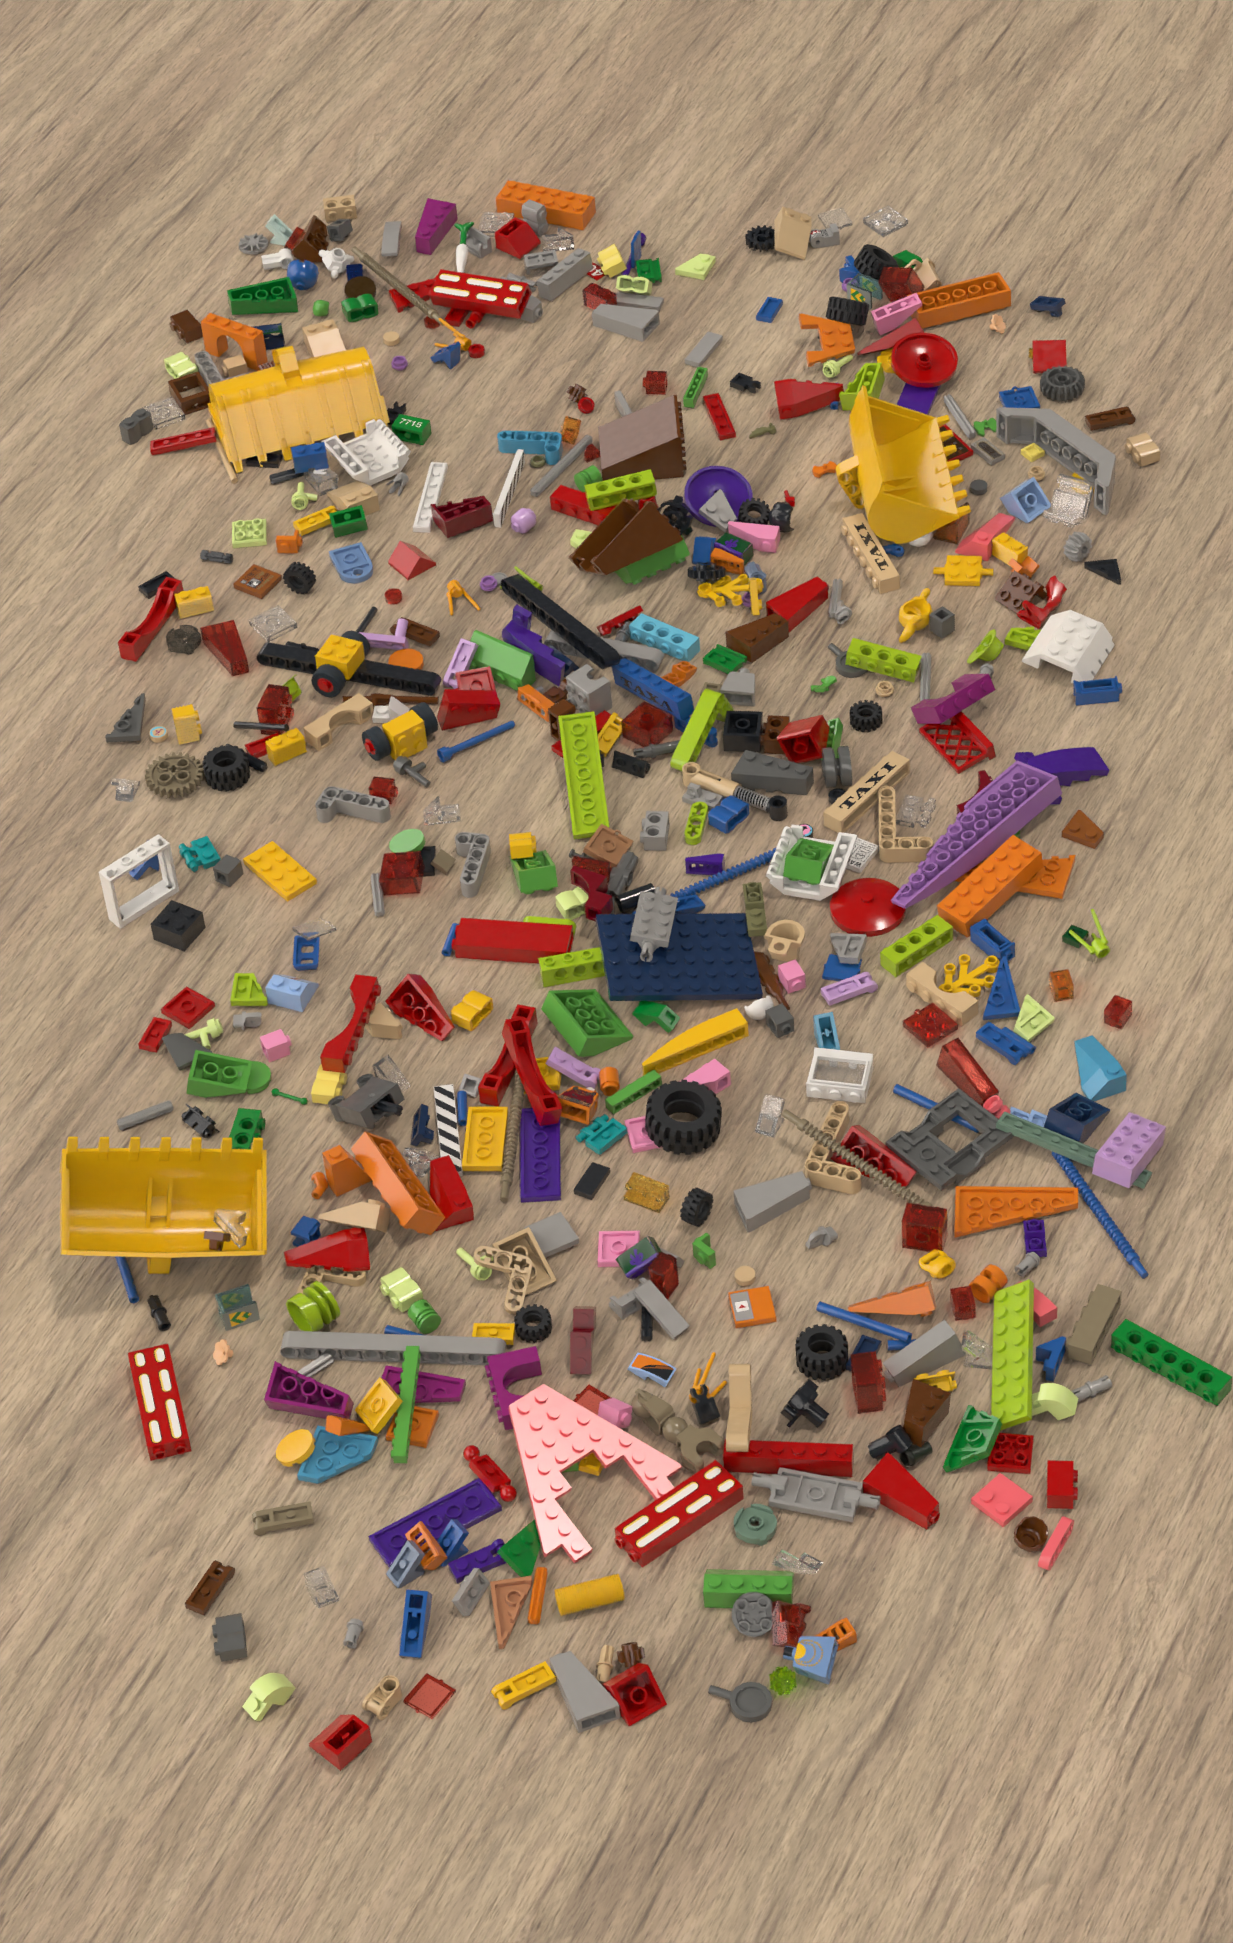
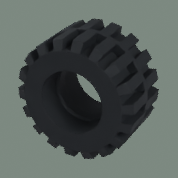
(872, 261)
(847, 311)
(226, 768)
(821, 1339)

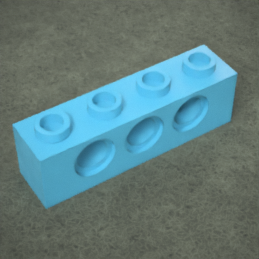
(664, 637)

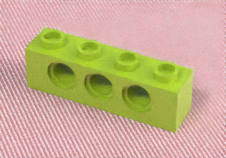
(612, 491)
(883, 660)
(916, 945)
(571, 967)

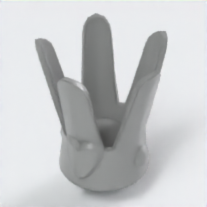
(400, 480)

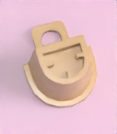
(926, 273)
(785, 940)

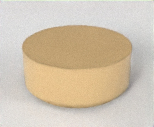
(391, 338)
(745, 1275)

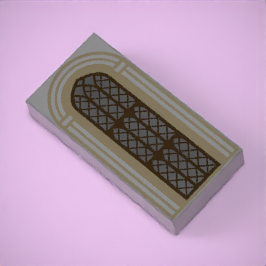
(988, 451)

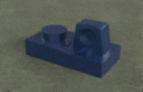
(1050, 304)
(569, 664)
(420, 1132)

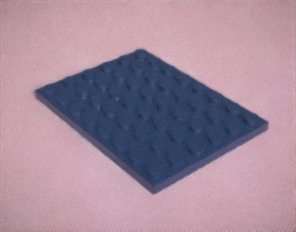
(704, 960)

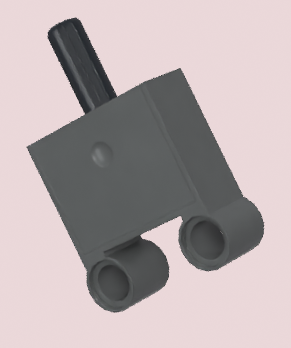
(369, 1103)

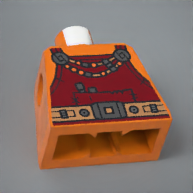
(579, 1104)

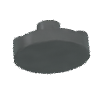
(752, 1614)

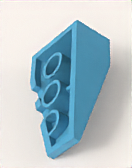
(1098, 1070)

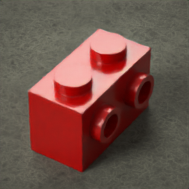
(1060, 1484)

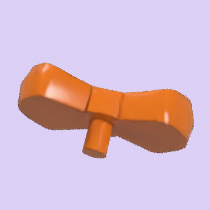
(818, 471)

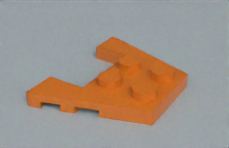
(834, 337)

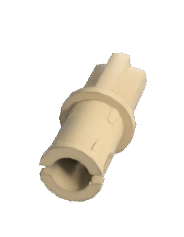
(605, 1664)

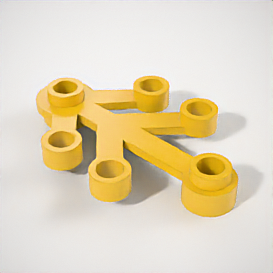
(728, 588)
(990, 965)

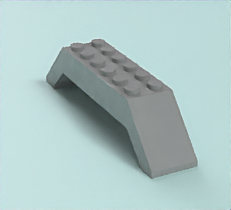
(1062, 443)

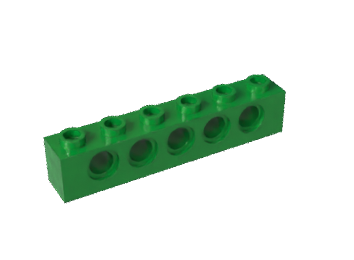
(246, 1126)
(1171, 1362)

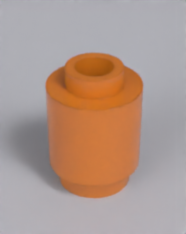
(609, 1080)

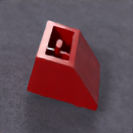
(516, 238)
(342, 1740)

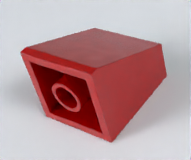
(804, 739)

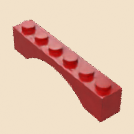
(136, 641)
(339, 1051)
(496, 1080)
(541, 1097)

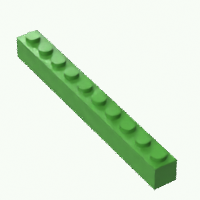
(406, 1409)

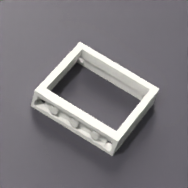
(148, 898)

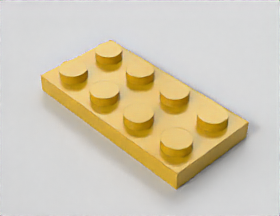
(280, 871)
(485, 1139)

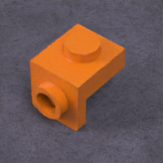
(289, 544)
(1027, 567)

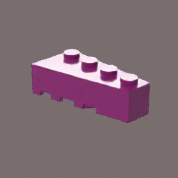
(434, 225)
(304, 1395)

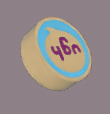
(158, 734)

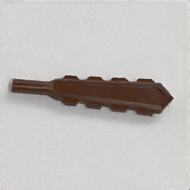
(769, 979)

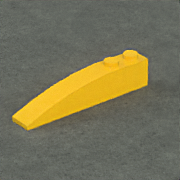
(698, 1041)

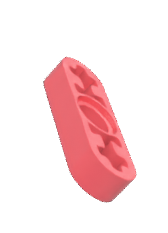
(1056, 1543)

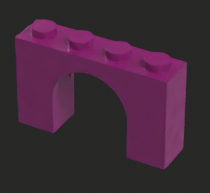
(968, 690)
(504, 1371)

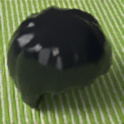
(781, 516)

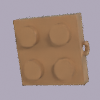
(607, 845)

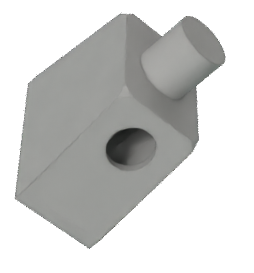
(740, 688)

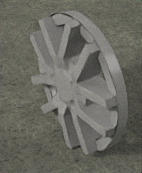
(252, 243)

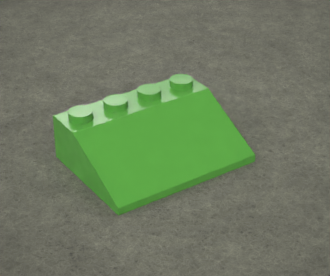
(585, 1021)

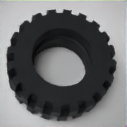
(683, 1098)

